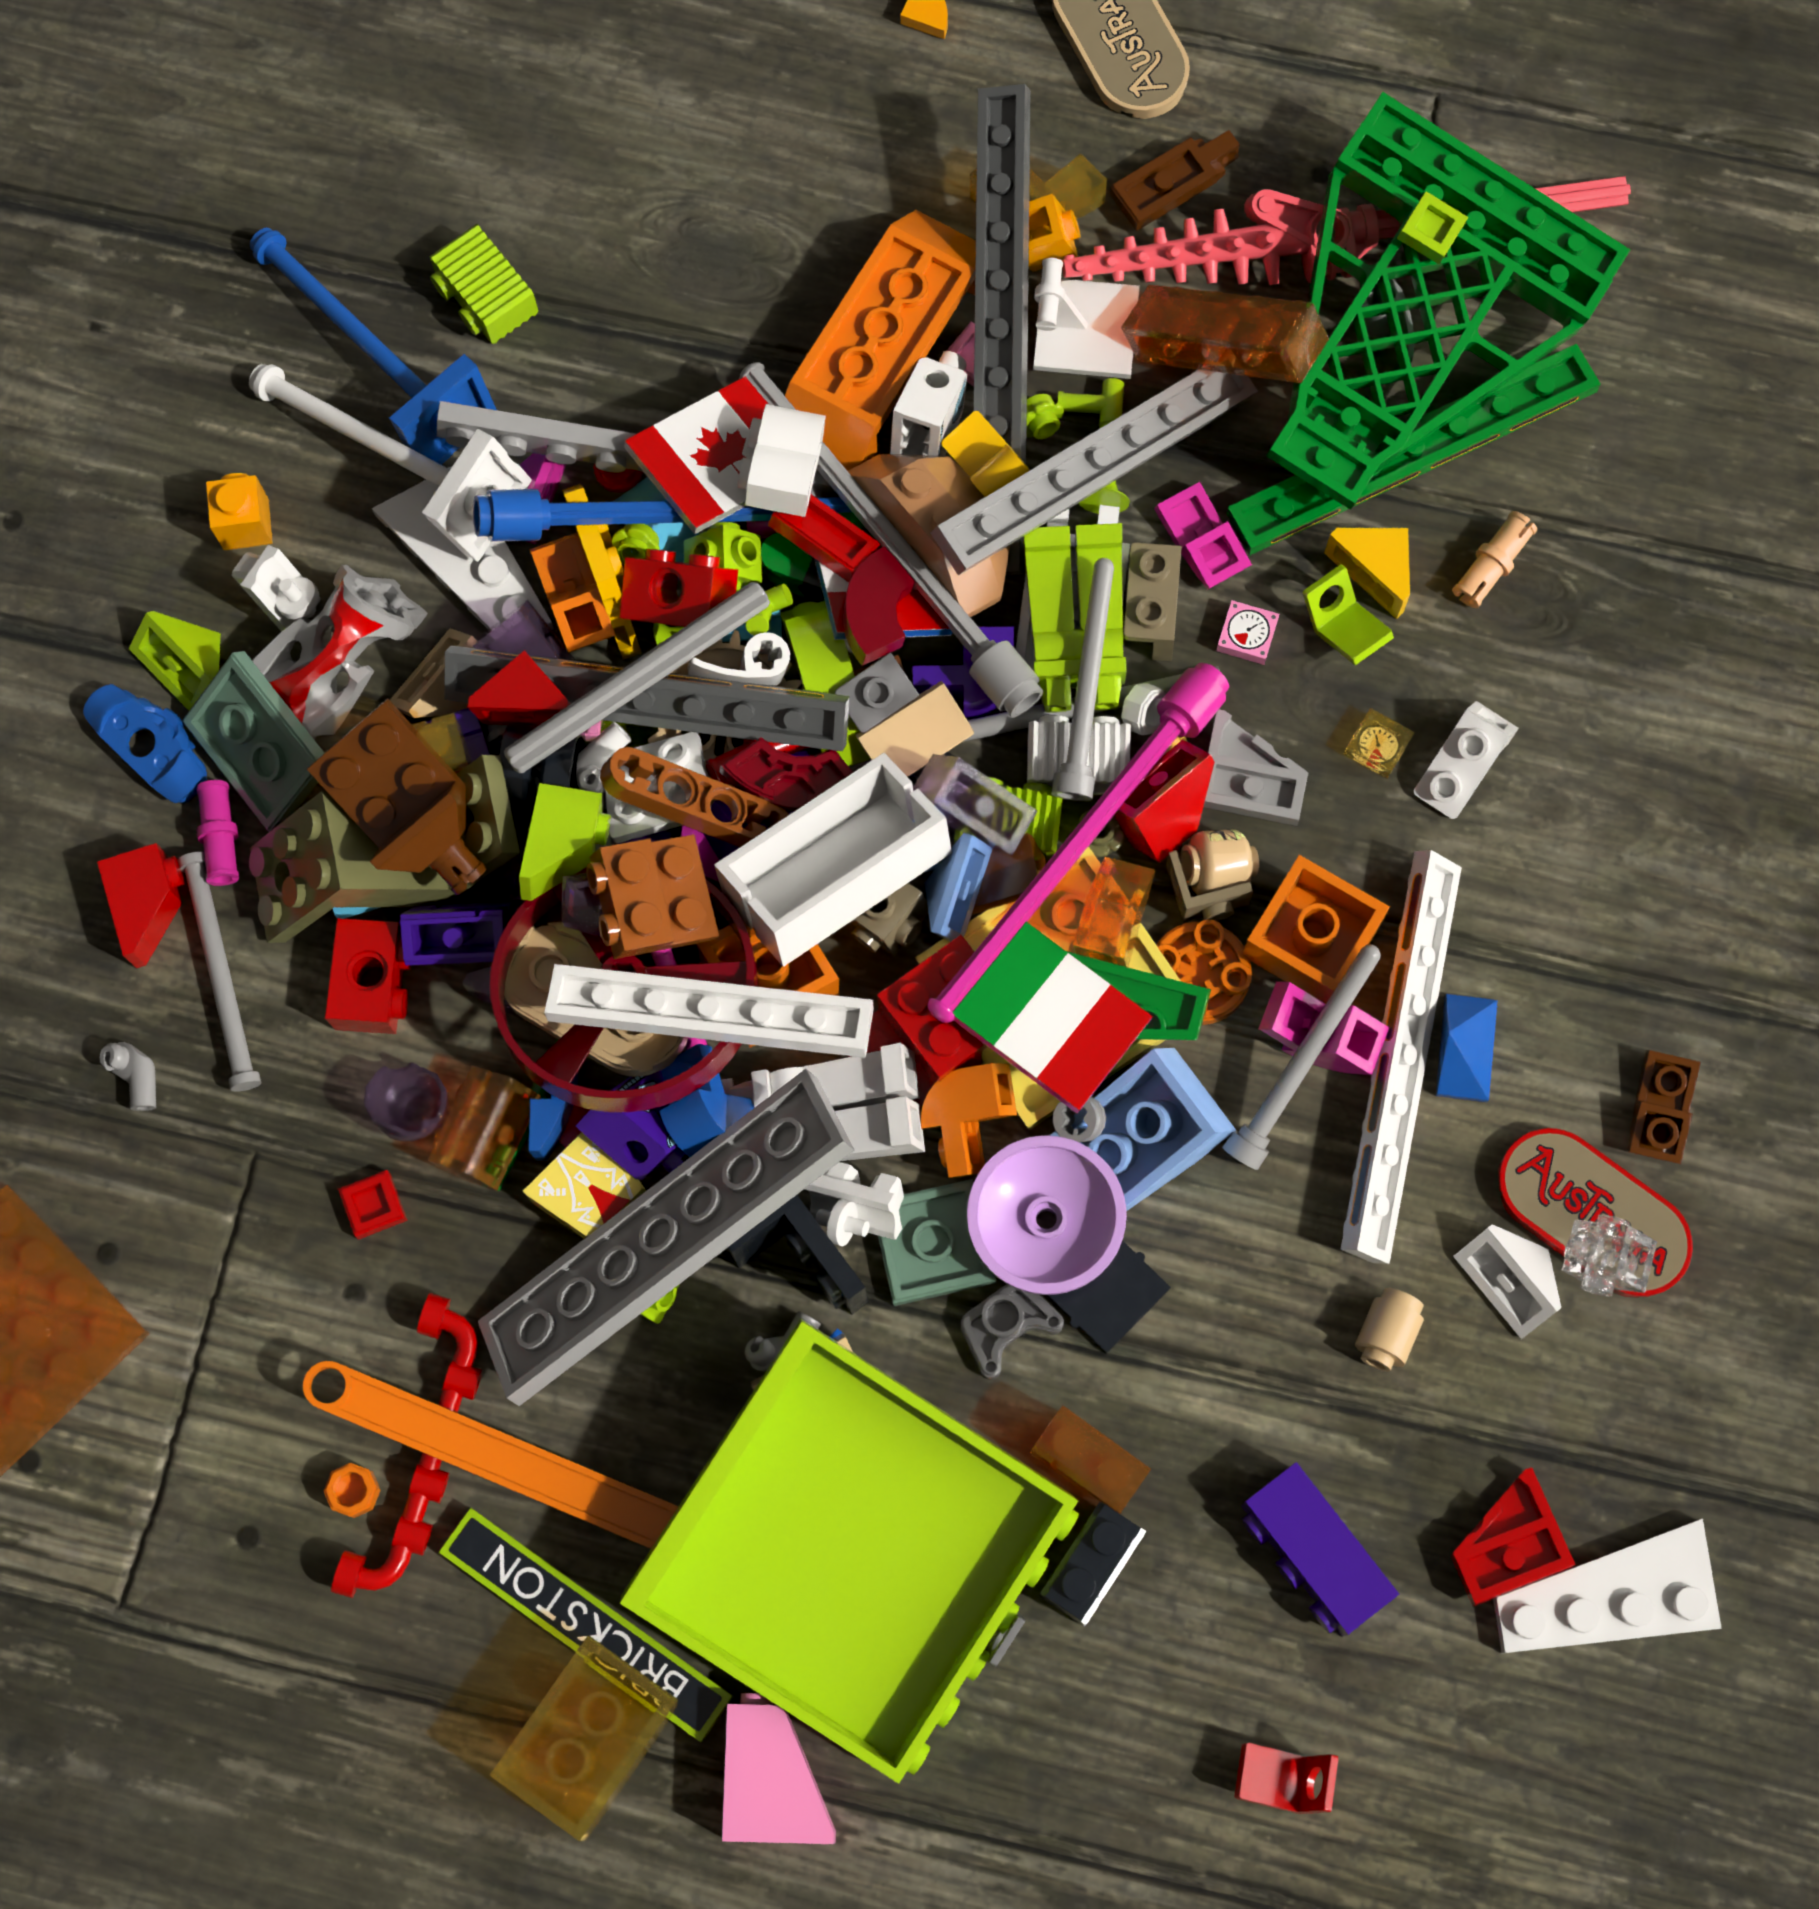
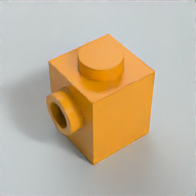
(1050, 231)
(239, 511)

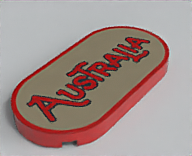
(1561, 1178)

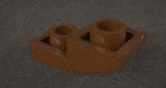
(1663, 1106)

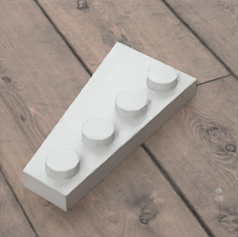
(486, 587)
(1626, 1595)

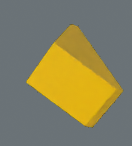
(1376, 562)

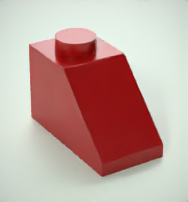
(1167, 801)
(141, 898)

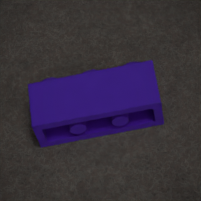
(1317, 1551)

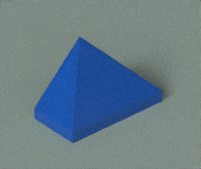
(1466, 1048)

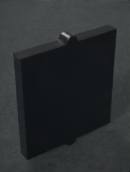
(1115, 1299)

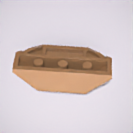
(916, 498)

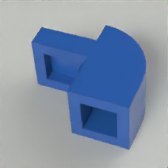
(703, 1113)

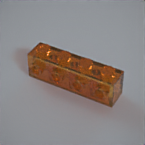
(1225, 333)

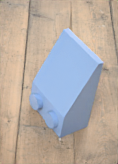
(1155, 1123)

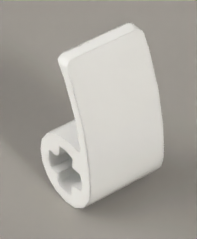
(750, 670)

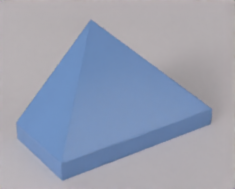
(955, 886)

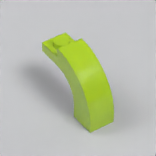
(821, 662)

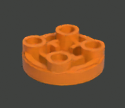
(1212, 959)

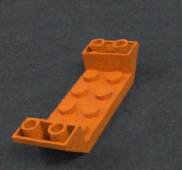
(882, 332)

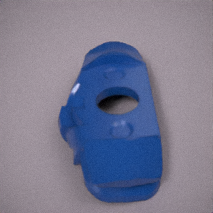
(171, 765)

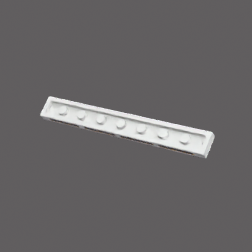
(1402, 1060)

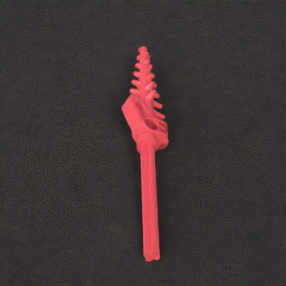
(1289, 228)

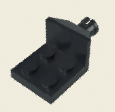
(809, 1245)

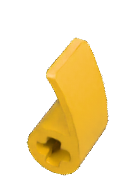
(983, 454)

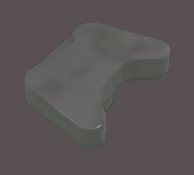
(1001, 1321)

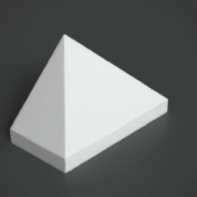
(1513, 1277)

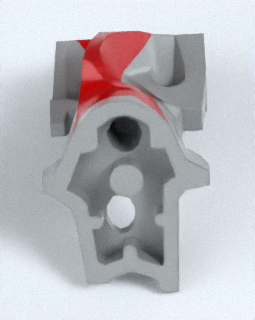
(361, 613)

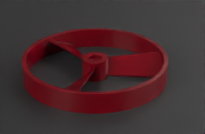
(563, 1060)

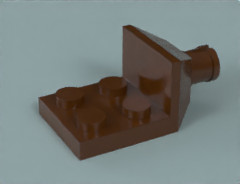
(401, 797)

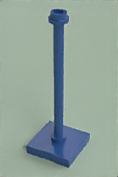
(418, 417)

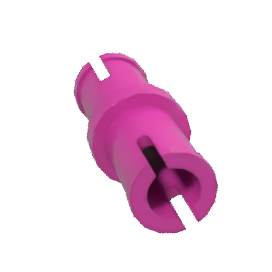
(217, 833)

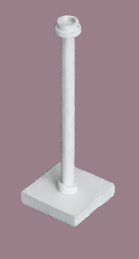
(478, 468)

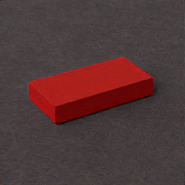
(826, 537)

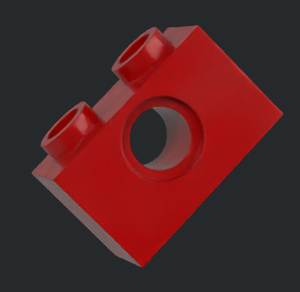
(652, 581)
(356, 949)

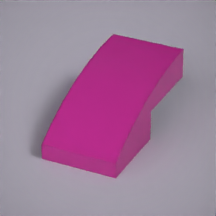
(1205, 541)

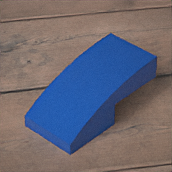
(548, 1124)

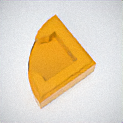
(926, 16)

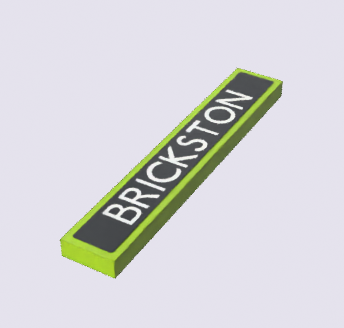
(575, 1613)

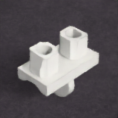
(277, 586)
(853, 1208)

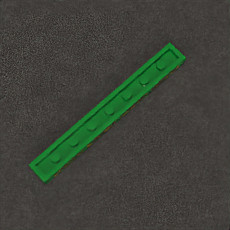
(1519, 402)

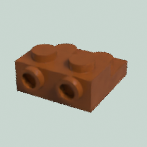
(651, 896)

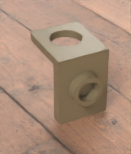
(1212, 905)

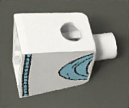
(930, 399)

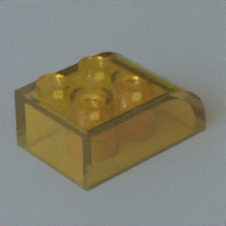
(585, 1739)

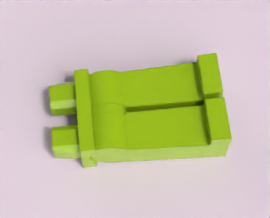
(1050, 596)

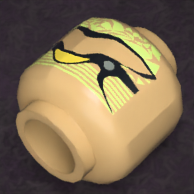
(1218, 860)

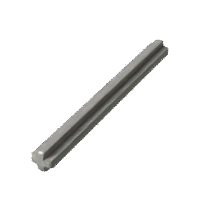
(636, 677)

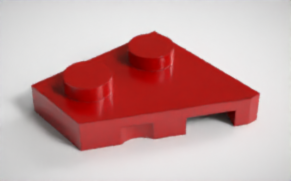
(1512, 1544)

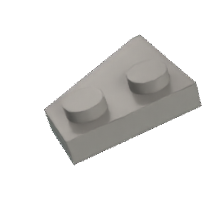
(1252, 776)

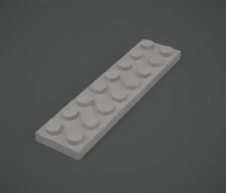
(664, 1236)

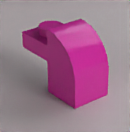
(1350, 1049)

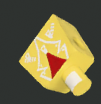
(583, 1187)

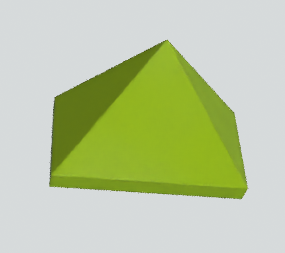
(178, 654)

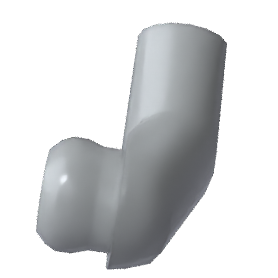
(135, 1069)

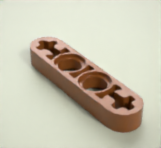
(698, 793)

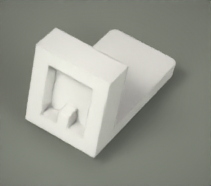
(1464, 759)

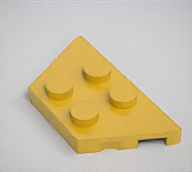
(607, 574)

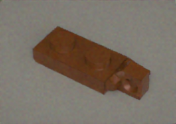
(1173, 178)

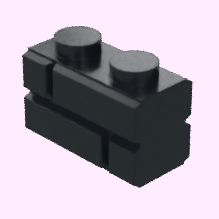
(1092, 1563)

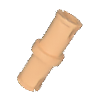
(1494, 559)

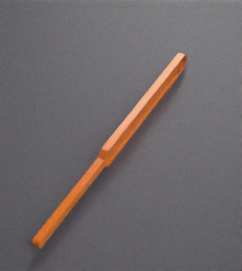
(495, 1456)

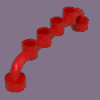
(428, 1481)

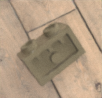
(1153, 597)

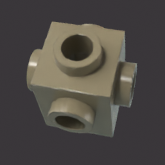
(892, 921)

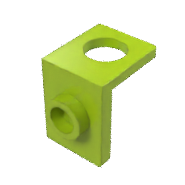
(1345, 622)

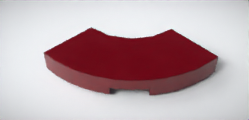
(871, 606)
(782, 777)

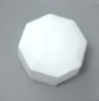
(1141, 708)

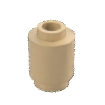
(1390, 1330)

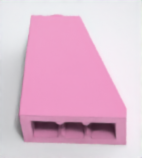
(769, 1780)

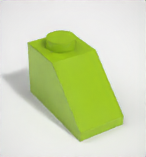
(561, 837)

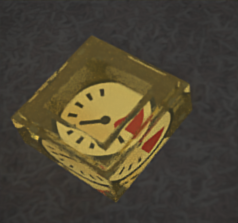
(1378, 743)

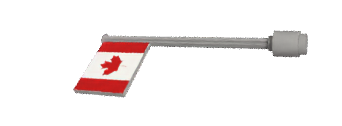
(697, 469)

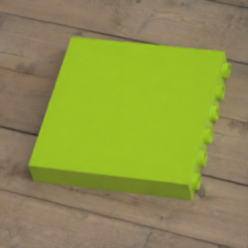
(850, 1552)

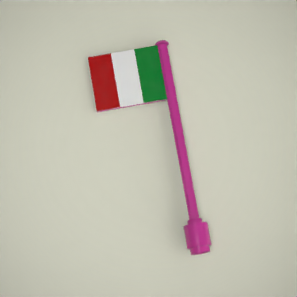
(1032, 995)

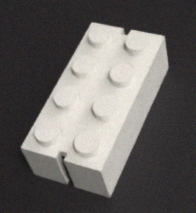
(834, 858)

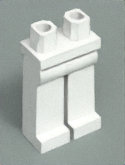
(868, 1096)

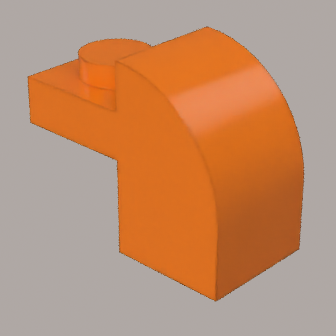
(572, 592)
(958, 1107)

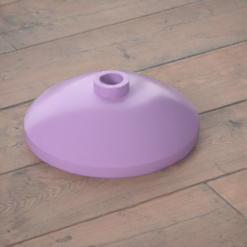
(1055, 1178)

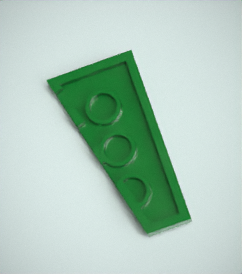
(1175, 1005)

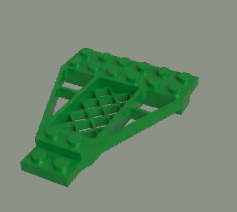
(1510, 236)

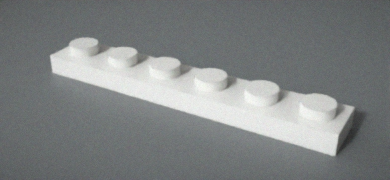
(709, 1010)

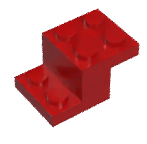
(907, 1020)

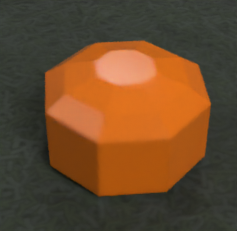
(352, 1490)

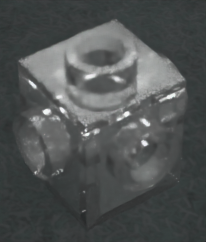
(1609, 1256)

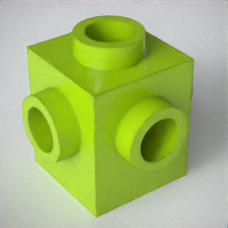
(735, 548)

